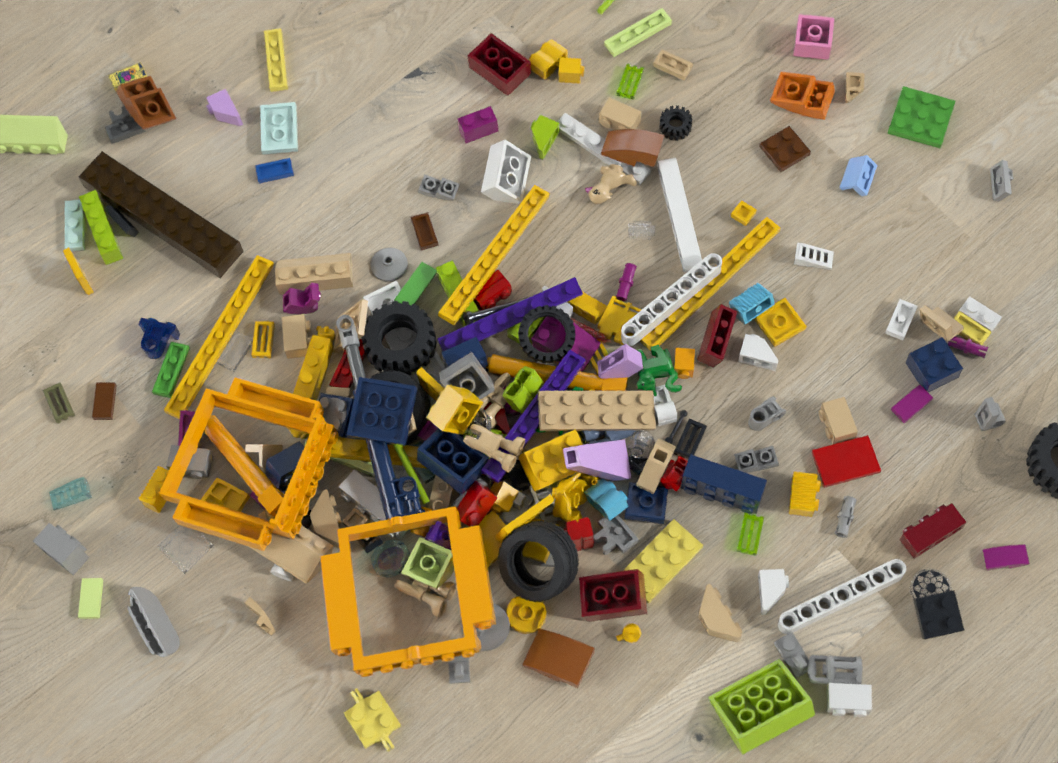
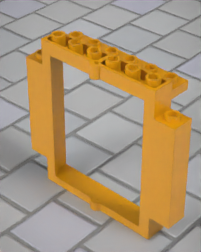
(273, 407)
(471, 582)

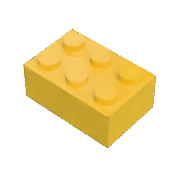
(547, 463)

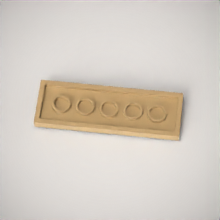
(596, 410)

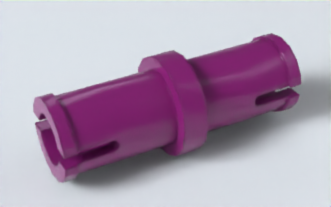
(626, 282)
(968, 346)

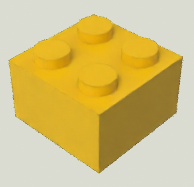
(454, 409)

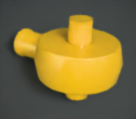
(325, 332)
(590, 479)
(630, 633)

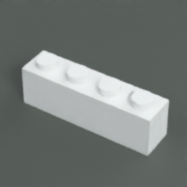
(365, 497)

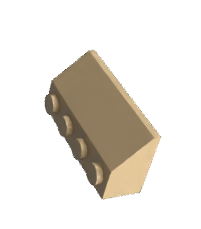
(327, 271)
(299, 555)

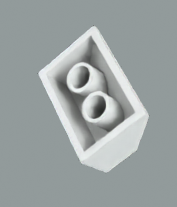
(506, 173)

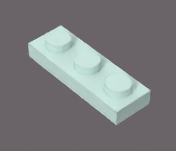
(74, 225)

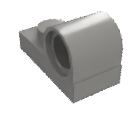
(989, 415)

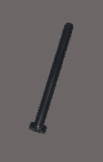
(469, 317)

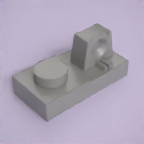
(1000, 180)
(520, 505)
(792, 654)
(459, 670)

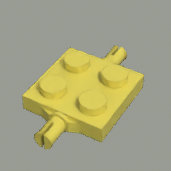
(372, 719)

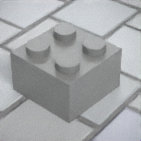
(468, 374)
(62, 548)

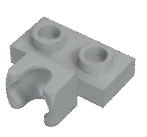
(615, 534)

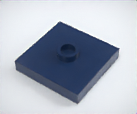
(645, 505)

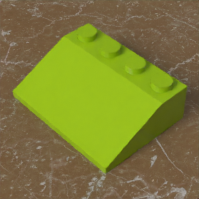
(762, 706)

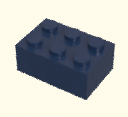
(452, 459)

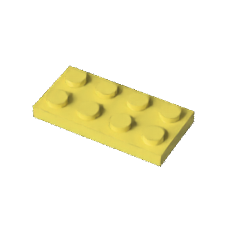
(665, 557)

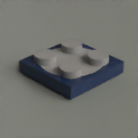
(337, 411)

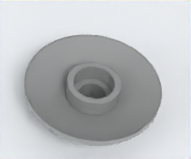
(392, 270)

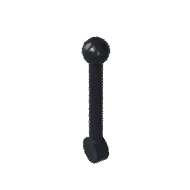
(683, 413)

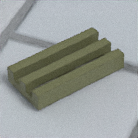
(64, 415)

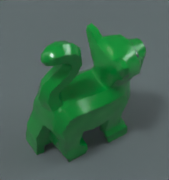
(657, 367)

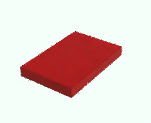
(846, 461)

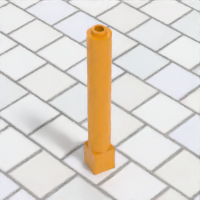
(502, 364)
(255, 478)

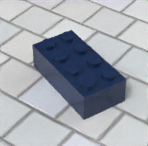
(723, 484)

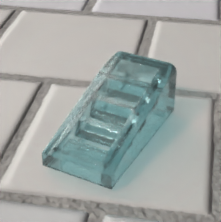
(78, 497)

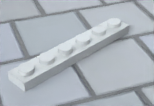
(594, 143)

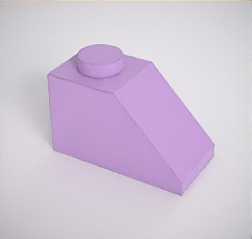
(223, 108)
(620, 363)

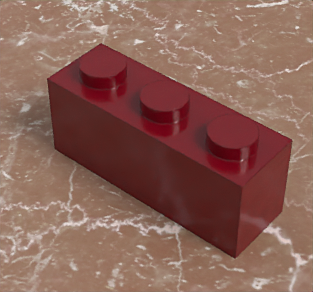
(717, 335)
(932, 530)

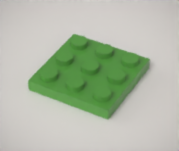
(921, 117)

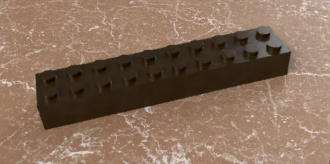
(161, 214)

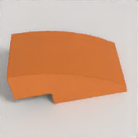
(803, 94)

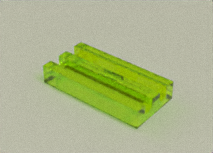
(634, 69)
(753, 518)

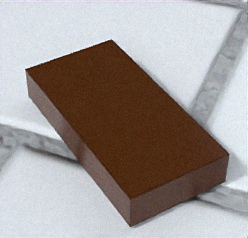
(424, 231)
(104, 401)

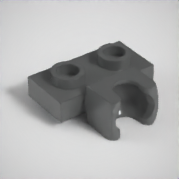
(122, 127)

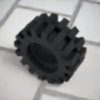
(676, 113)

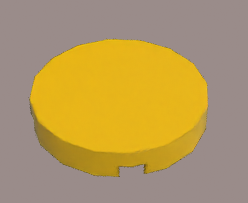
(525, 615)

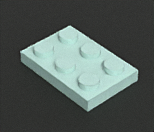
(279, 128)

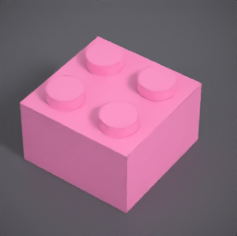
(813, 36)

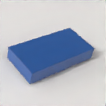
(274, 170)

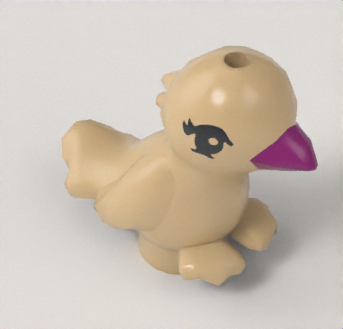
(611, 178)

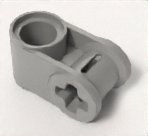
(768, 411)

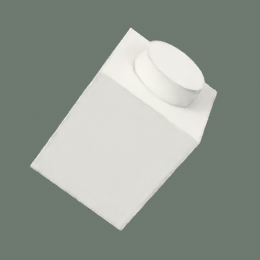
(757, 353)
(771, 587)

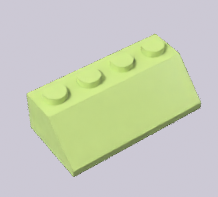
(32, 134)

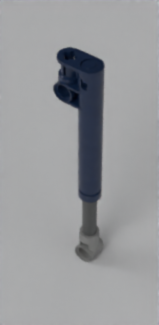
(392, 495)

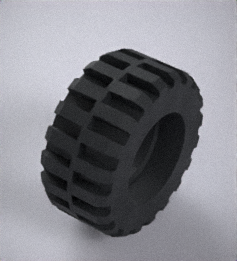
(397, 316)
(1040, 460)

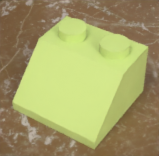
(429, 564)

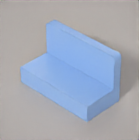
(859, 174)

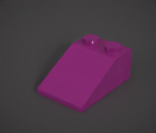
(552, 335)

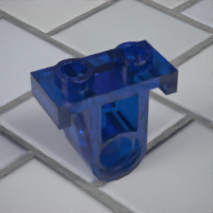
(156, 334)

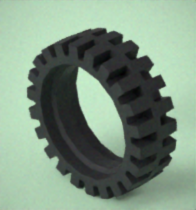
(549, 311)

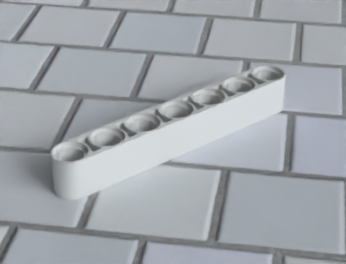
(679, 213)
(668, 307)
(848, 588)

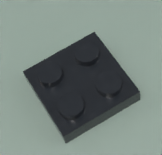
(938, 614)

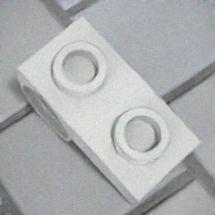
(664, 408)

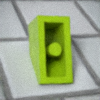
(544, 134)

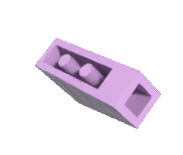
(602, 460)

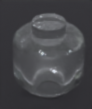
(641, 444)

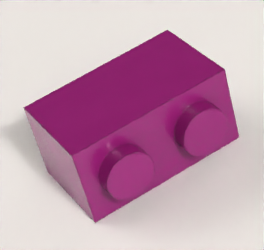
(478, 124)

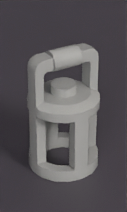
(832, 664)

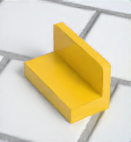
(588, 308)

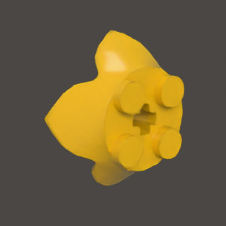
(568, 497)

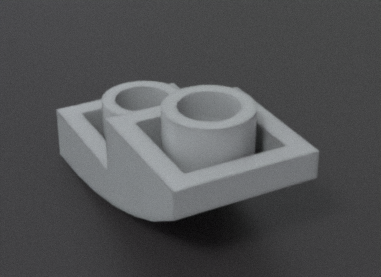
(437, 188)
(756, 460)

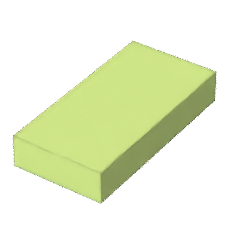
(90, 598)

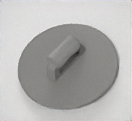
(497, 634)

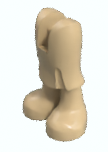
(496, 398)
(490, 443)
(422, 593)

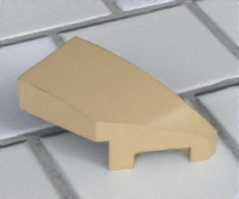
(854, 85)
(356, 518)
(263, 620)

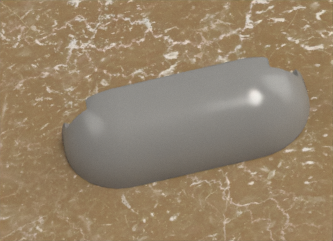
(152, 622)

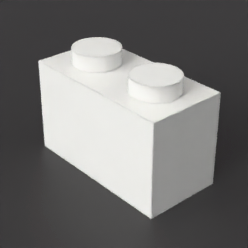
(849, 699)

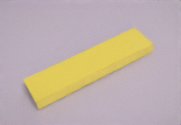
(275, 60)

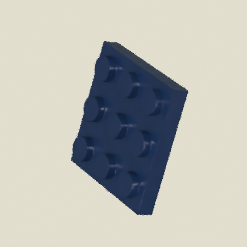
(382, 411)

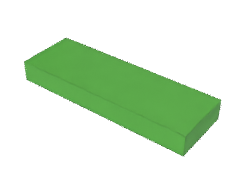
(416, 284)
(170, 369)

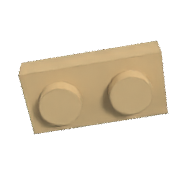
(673, 64)

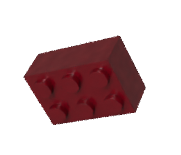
(499, 64)
(612, 595)

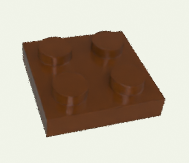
(785, 149)

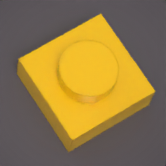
(743, 213)

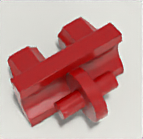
(673, 474)

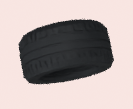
(422, 402)
(517, 576)

